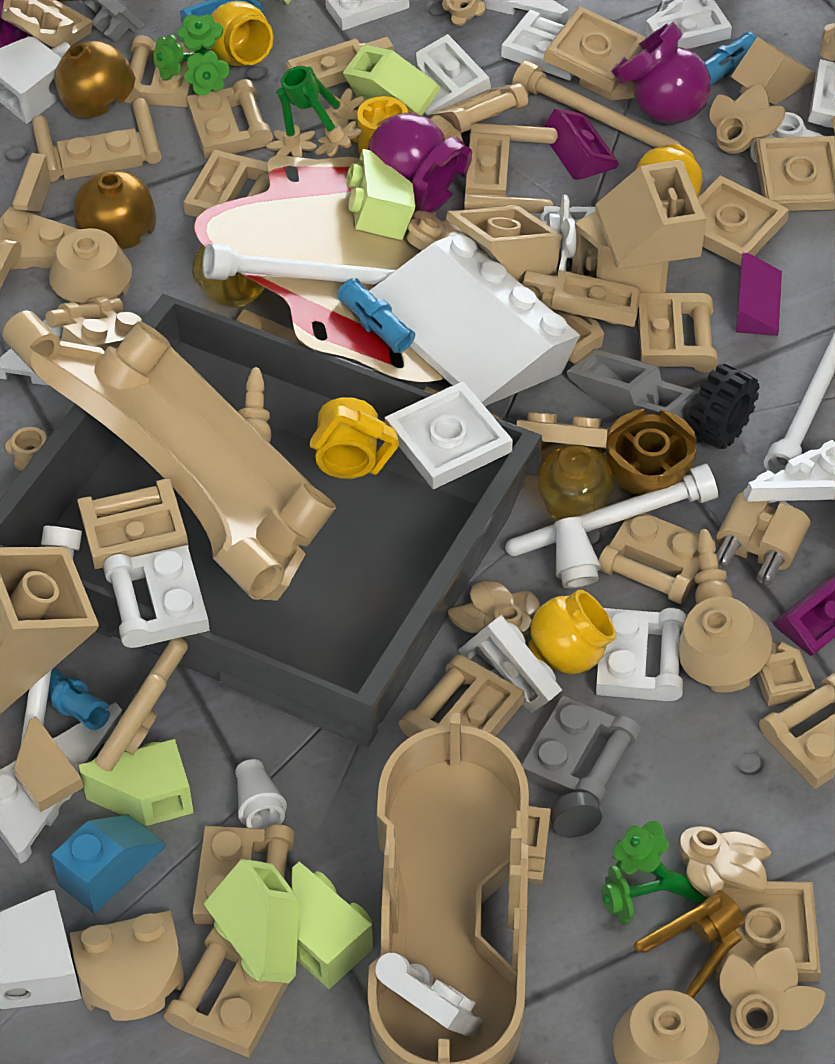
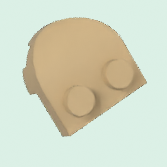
(47, 20)
(128, 965)

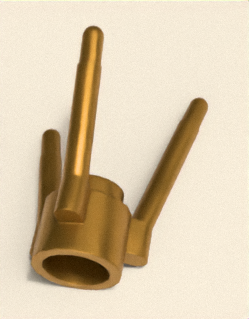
(711, 920)

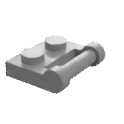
(568, 740)

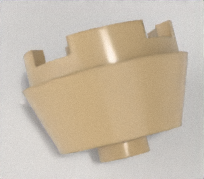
(89, 266)
(724, 644)
(665, 1030)

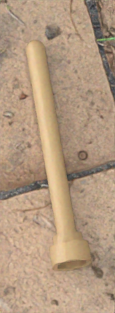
(535, 82)

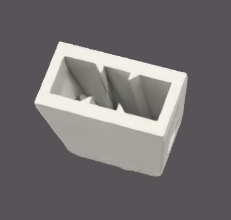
(29, 76)
(35, 955)

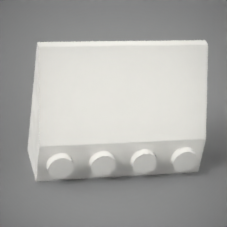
(477, 320)

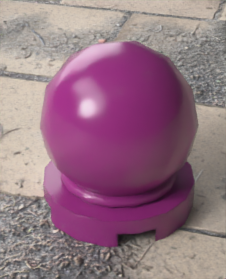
(667, 79)
(421, 155)

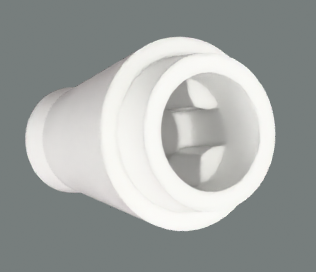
(575, 556)
(258, 797)

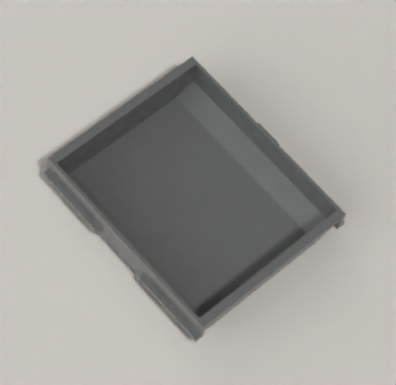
(370, 577)

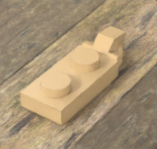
(332, 61)
(586, 296)

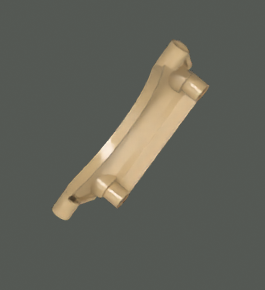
(174, 419)

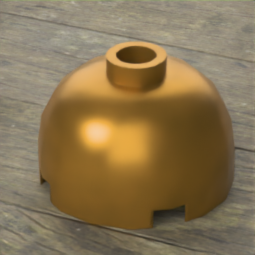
(93, 77)
(117, 205)
(650, 451)

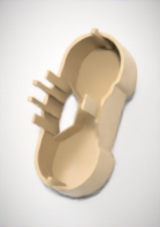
(449, 840)

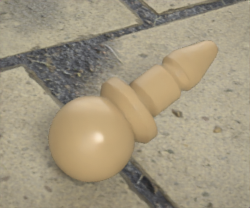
(254, 404)
(710, 578)

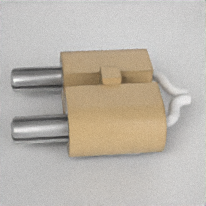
(764, 532)

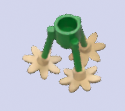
(302, 89)

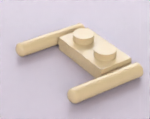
(99, 152)
(489, 165)
(138, 716)

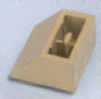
(653, 216)
(596, 261)

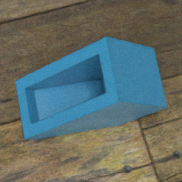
(104, 858)

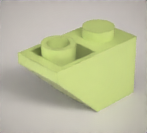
(385, 73)
(379, 197)
(144, 785)
(259, 918)
(330, 931)

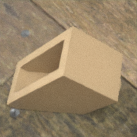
(773, 69)

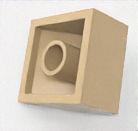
(511, 238)

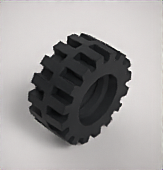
(723, 406)

